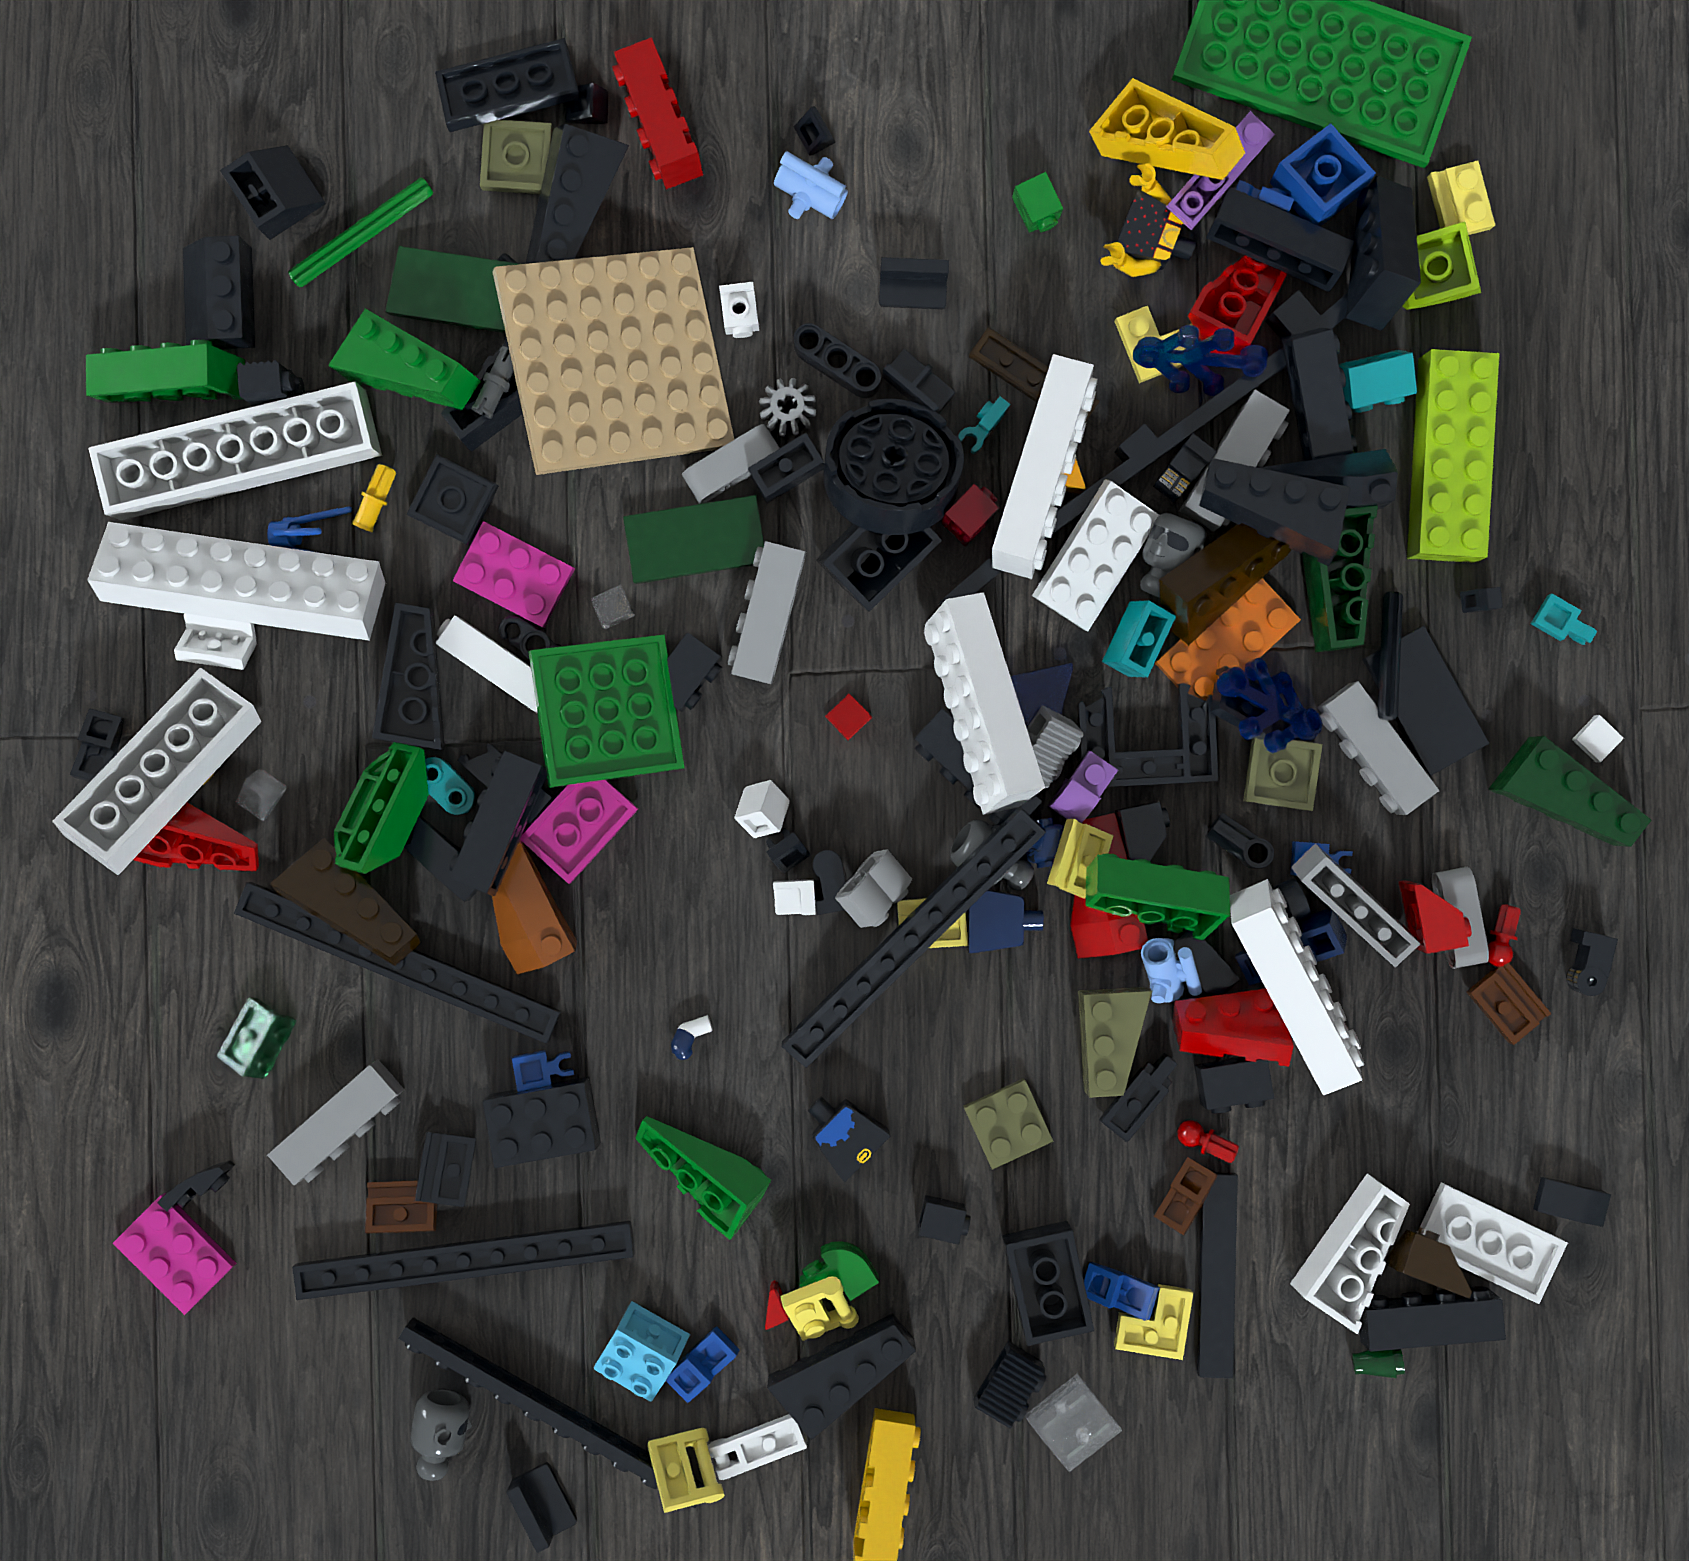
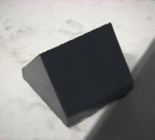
(813, 132)

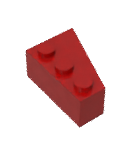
(1233, 1025)

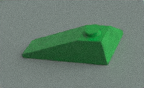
(717, 1179)

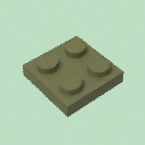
(514, 156)
(1285, 776)
(1008, 1123)

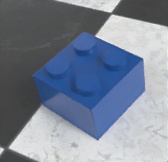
(1322, 176)

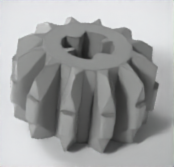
(780, 398)

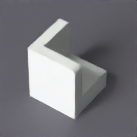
(762, 809)
(794, 897)

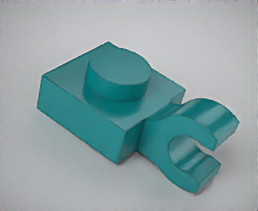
(990, 416)
(1560, 618)

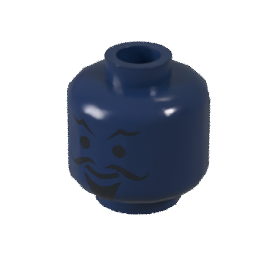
(1045, 849)

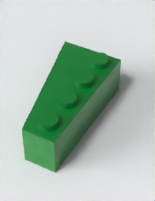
(396, 361)
(163, 372)
(1158, 893)

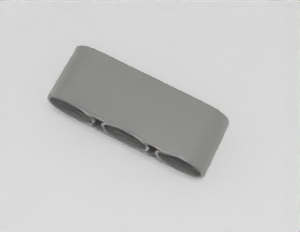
(729, 463)
(1460, 890)

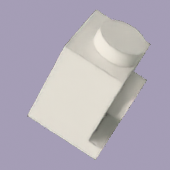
(739, 295)

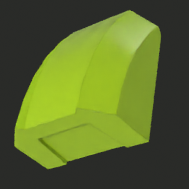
(1445, 267)

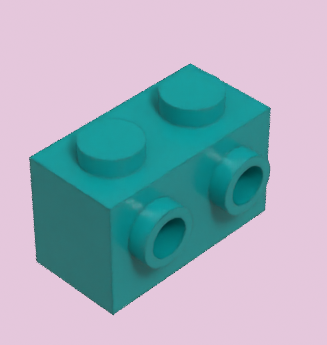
(1379, 379)
(1138, 638)

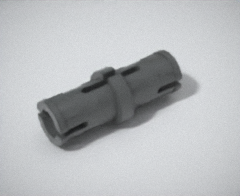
(495, 384)

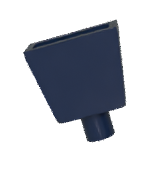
(999, 922)

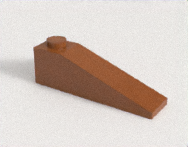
(529, 918)

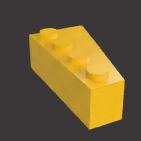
(1166, 133)
(884, 1486)

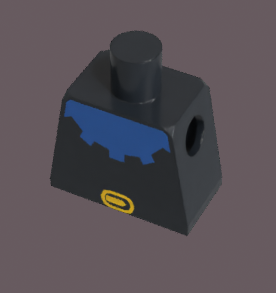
(846, 1135)

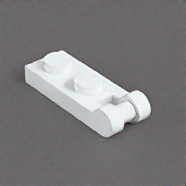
(757, 1446)

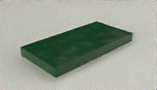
(445, 289)
(693, 539)

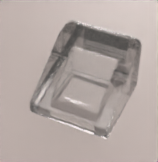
(612, 607)
(260, 794)

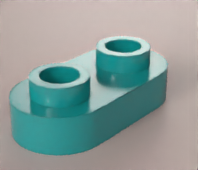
(446, 784)

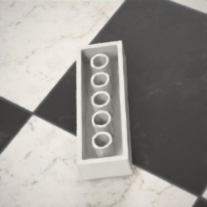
(1041, 469)
(983, 704)
(158, 771)
(1296, 987)

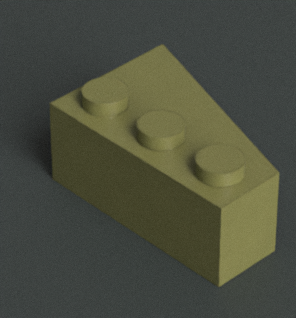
(1109, 1036)

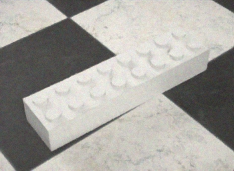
(235, 451)
(237, 581)

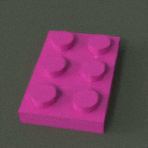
(513, 574)
(578, 826)
(174, 1254)

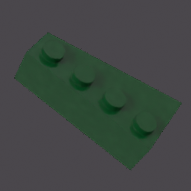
(1339, 590)
(1566, 791)

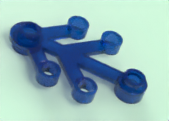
(1159, 354)
(1304, 722)

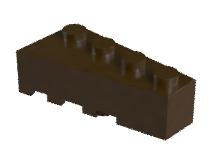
(1217, 578)
(346, 903)

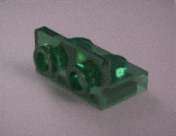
(256, 1039)

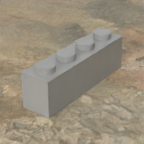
(1243, 443)
(767, 613)
(1377, 749)
(1355, 905)
(337, 1122)

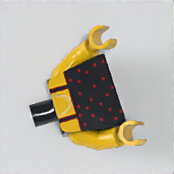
(1148, 230)

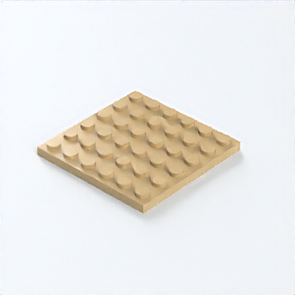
(613, 359)

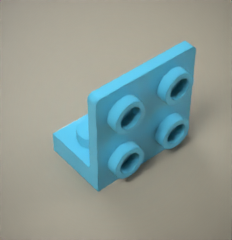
(642, 1352)

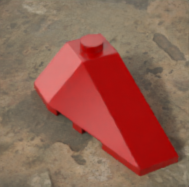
(1237, 301)

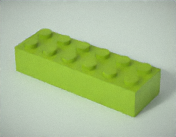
(1453, 456)

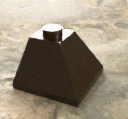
(1429, 1261)

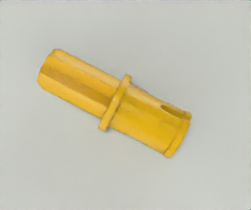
(374, 497)

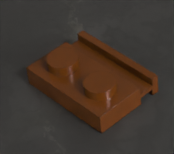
(1508, 1003)
(394, 1210)

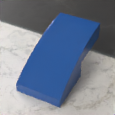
(1120, 1291)
(701, 1364)

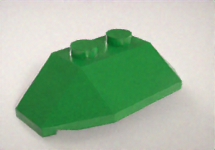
(382, 809)

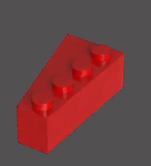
(658, 112)

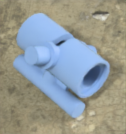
(810, 186)
(1168, 974)

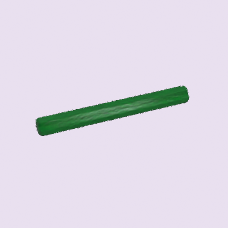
(360, 232)

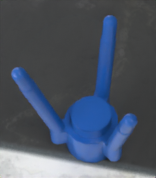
(288, 532)

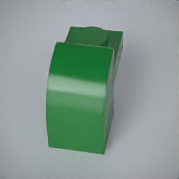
(847, 1264)

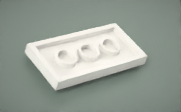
(1096, 555)
(1494, 1242)

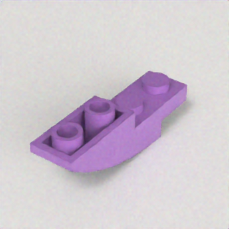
(1202, 192)

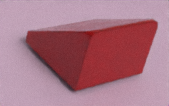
(848, 717)
(775, 1310)

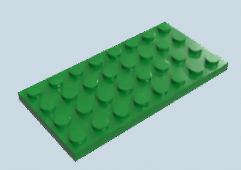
(1326, 62)

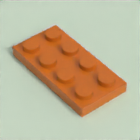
(1232, 640)

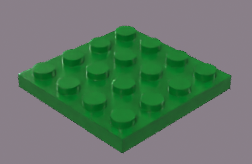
(606, 710)

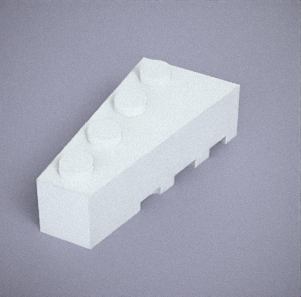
(1352, 1253)

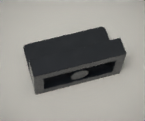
(913, 283)
(541, 1505)

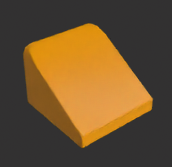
(1075, 481)

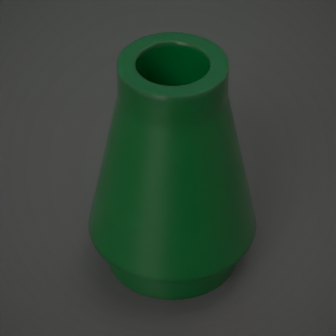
(1379, 1363)

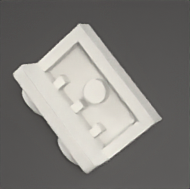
(216, 642)

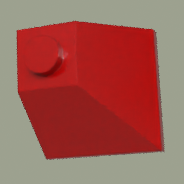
(1433, 920)

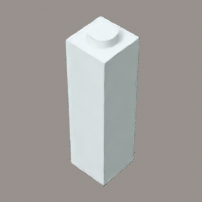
(488, 659)

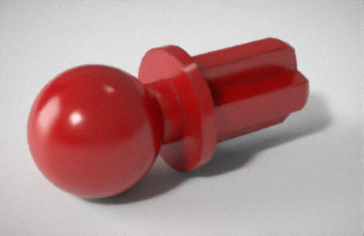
(1505, 928)
(1192, 1134)

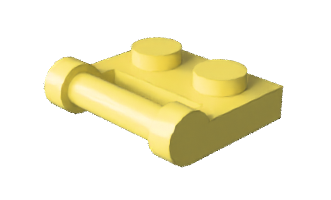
(809, 1313)
(674, 1471)

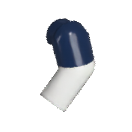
(685, 1035)

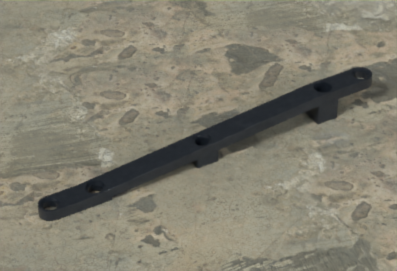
(1145, 448)

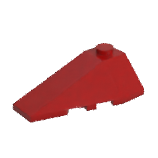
(197, 840)
(1101, 932)

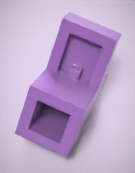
(1083, 789)

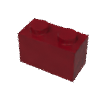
(970, 514)

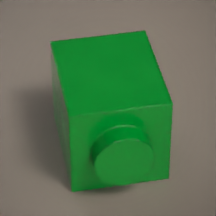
(1038, 203)

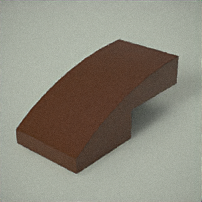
(1186, 1196)

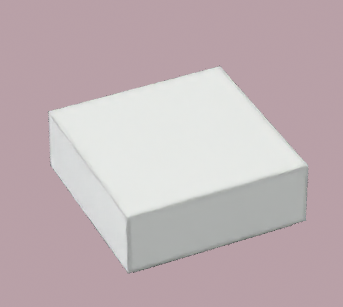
(1597, 738)

